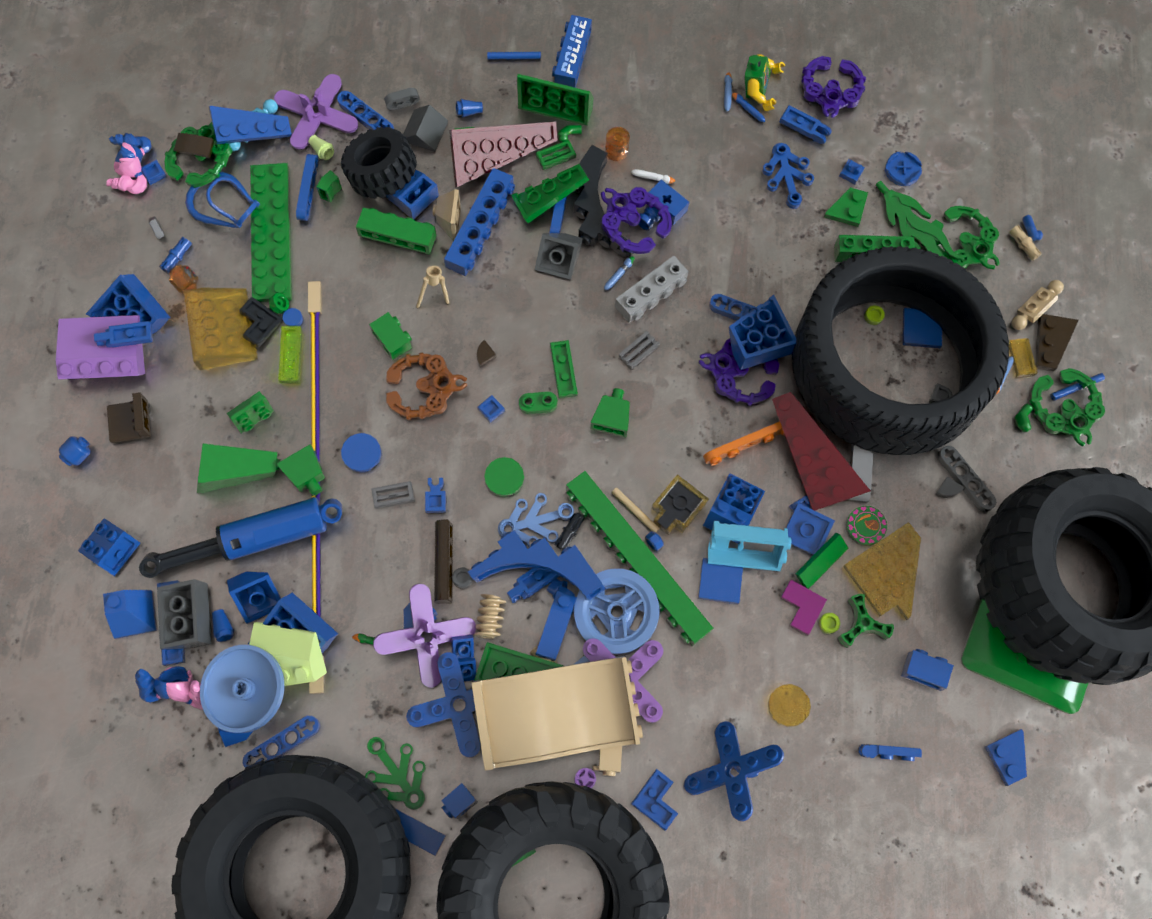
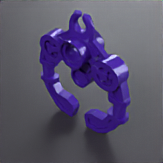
(831, 96)
(628, 213)
(724, 376)

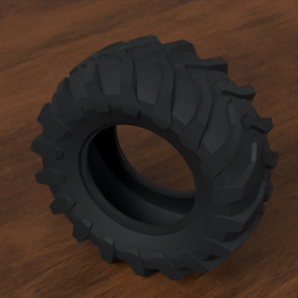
(546, 816)

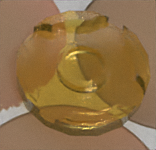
(789, 705)

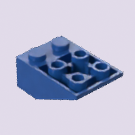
(415, 195)
(735, 503)

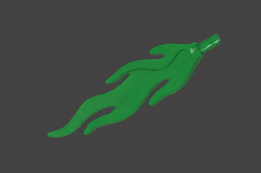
(912, 225)

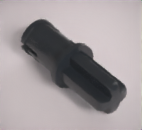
(569, 531)

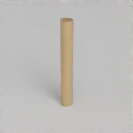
(635, 510)

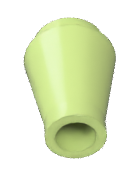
(322, 148)

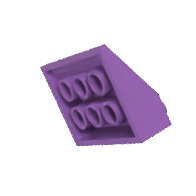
(81, 357)

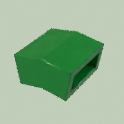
(329, 186)

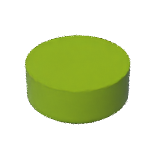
(874, 315)
(829, 623)

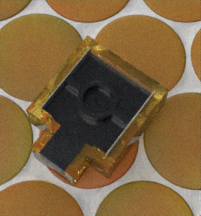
(678, 505)

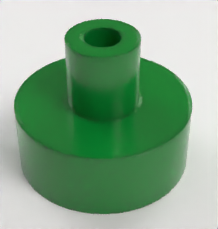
(278, 303)

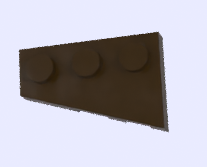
(1052, 340)

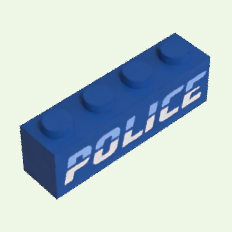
(572, 51)

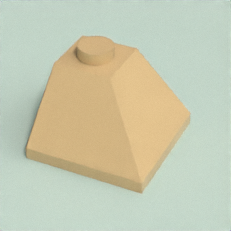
(448, 212)

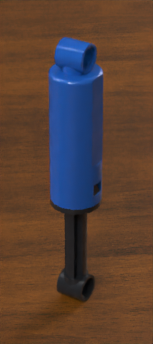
(251, 534)

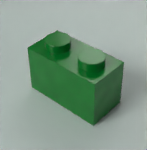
(391, 336)

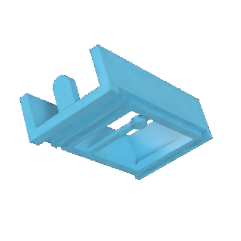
(721, 554)

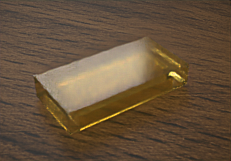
(1023, 358)

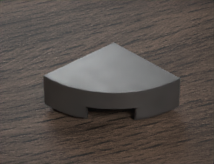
(156, 227)

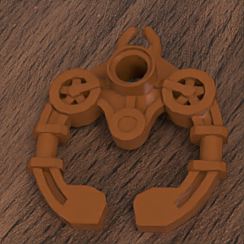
(430, 384)

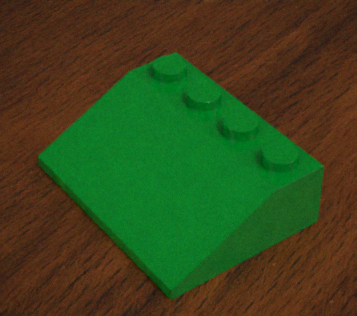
(554, 99)

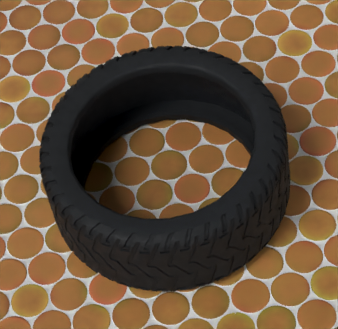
(921, 283)

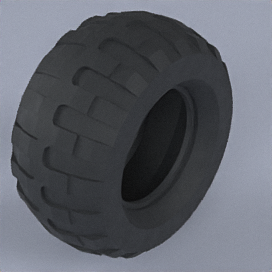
(1025, 585)
(244, 806)

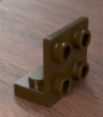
(129, 420)

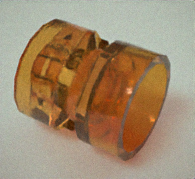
(617, 143)

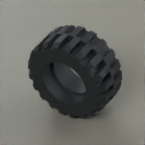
(378, 162)

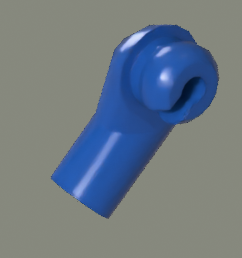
(1031, 229)

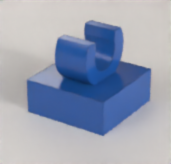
(851, 171)

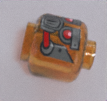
(183, 278)

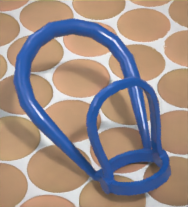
(209, 220)

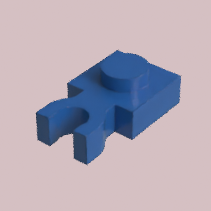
(435, 498)

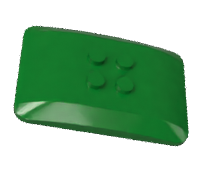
(992, 659)

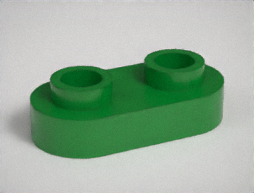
(538, 404)

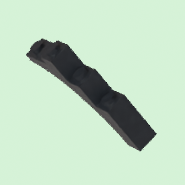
(588, 203)

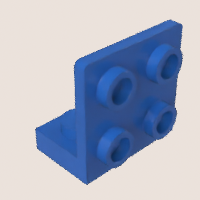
(109, 546)

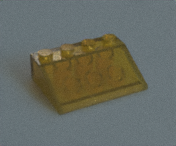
(218, 327)

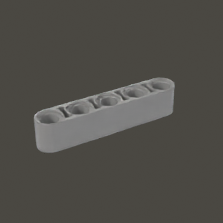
(862, 464)

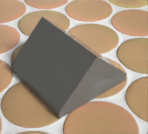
(425, 128)

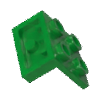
(250, 412)

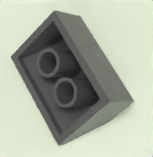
(184, 615)

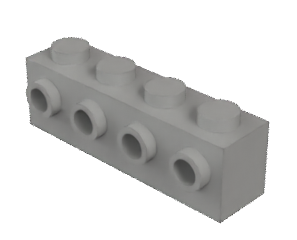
(651, 289)

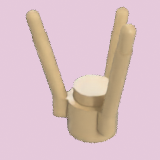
(433, 278)

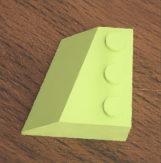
(293, 649)

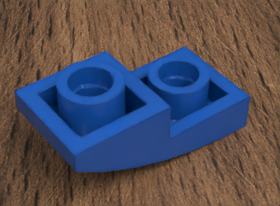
(464, 650)

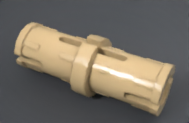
(1025, 243)

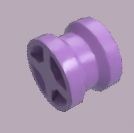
(585, 775)

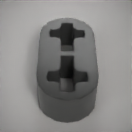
(401, 98)

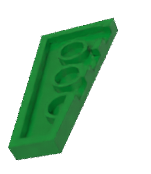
(543, 196)

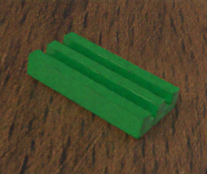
(557, 157)

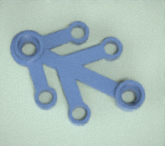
(532, 521)

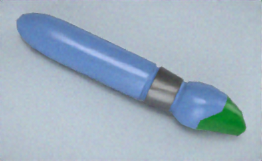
(619, 273)

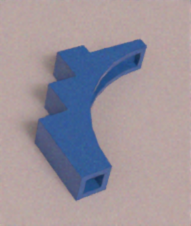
(515, 554)

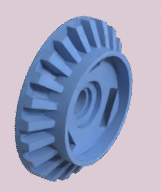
(638, 596)

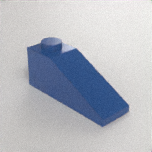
(556, 626)

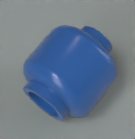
(74, 450)

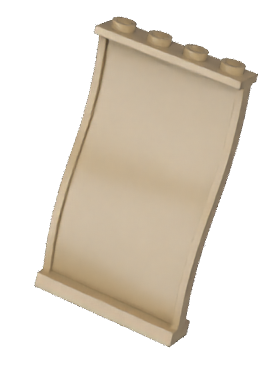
(556, 712)

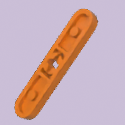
(733, 448)

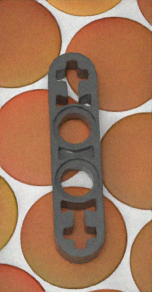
(970, 476)

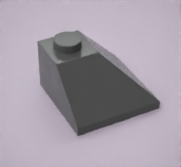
(558, 254)

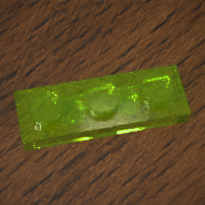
(290, 354)

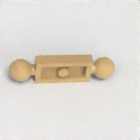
(1037, 304)

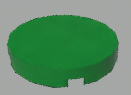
(504, 477)

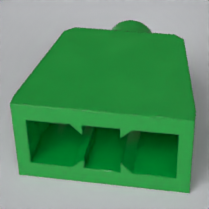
(612, 414)
(303, 470)

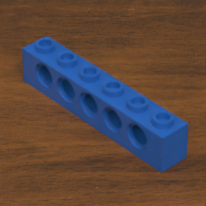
(496, 181)

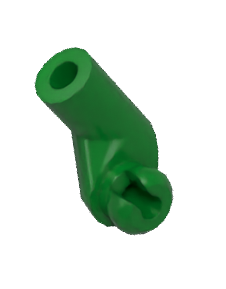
(567, 130)
(1022, 418)

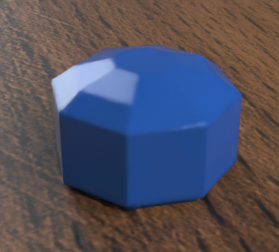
(654, 541)

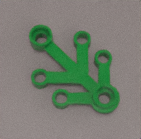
(398, 776)

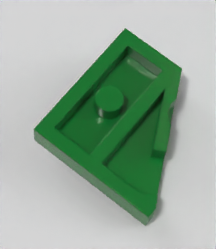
(848, 207)

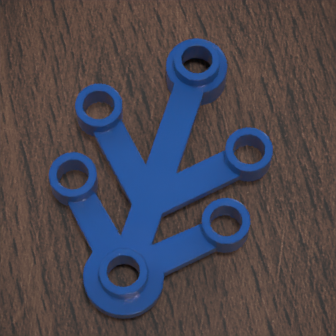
(787, 172)

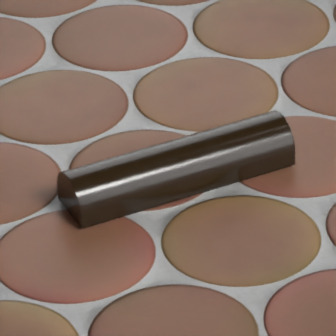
(443, 562)

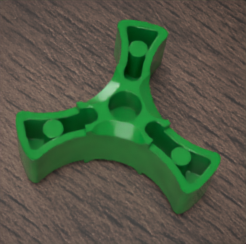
(863, 623)

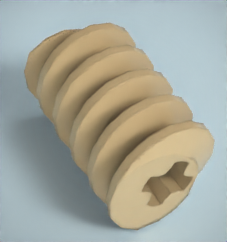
(489, 616)

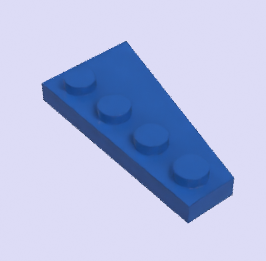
(243, 125)

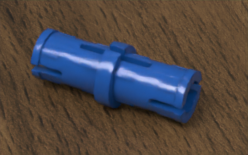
(175, 255)

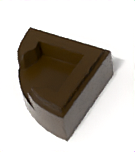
(484, 353)

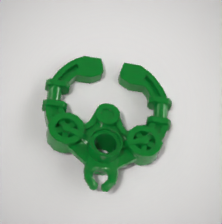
(195, 180)
(971, 244)
(1070, 411)

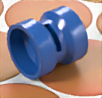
(648, 218)

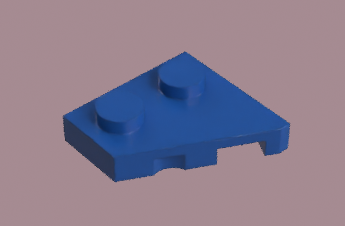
(1009, 757)

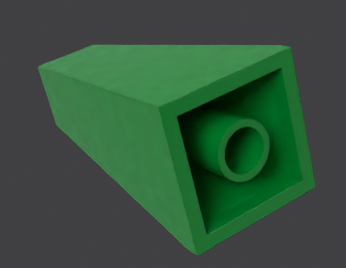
(233, 466)

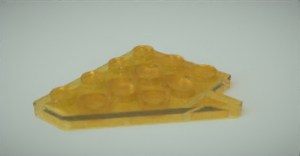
(889, 571)

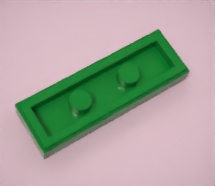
(563, 369)
(822, 560)

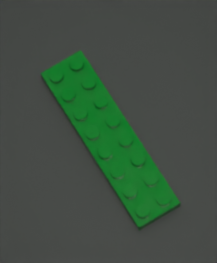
(270, 231)

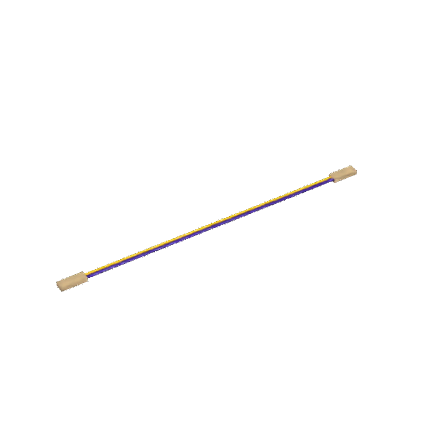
(314, 307)

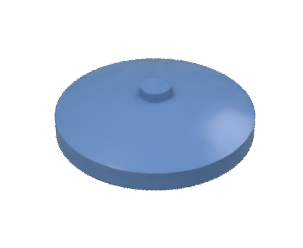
(242, 689)

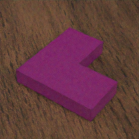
(808, 605)

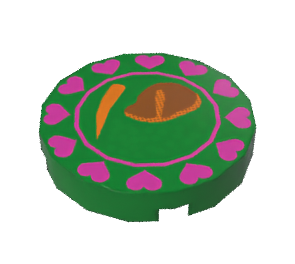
(866, 525)

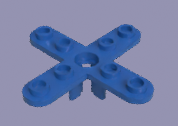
(443, 708)
(746, 765)

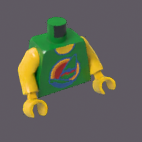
(757, 79)

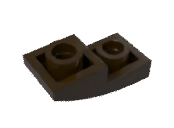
(194, 145)

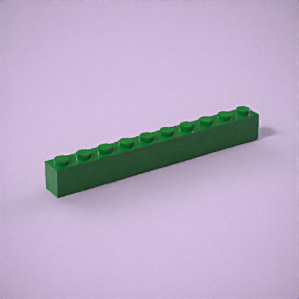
(638, 558)

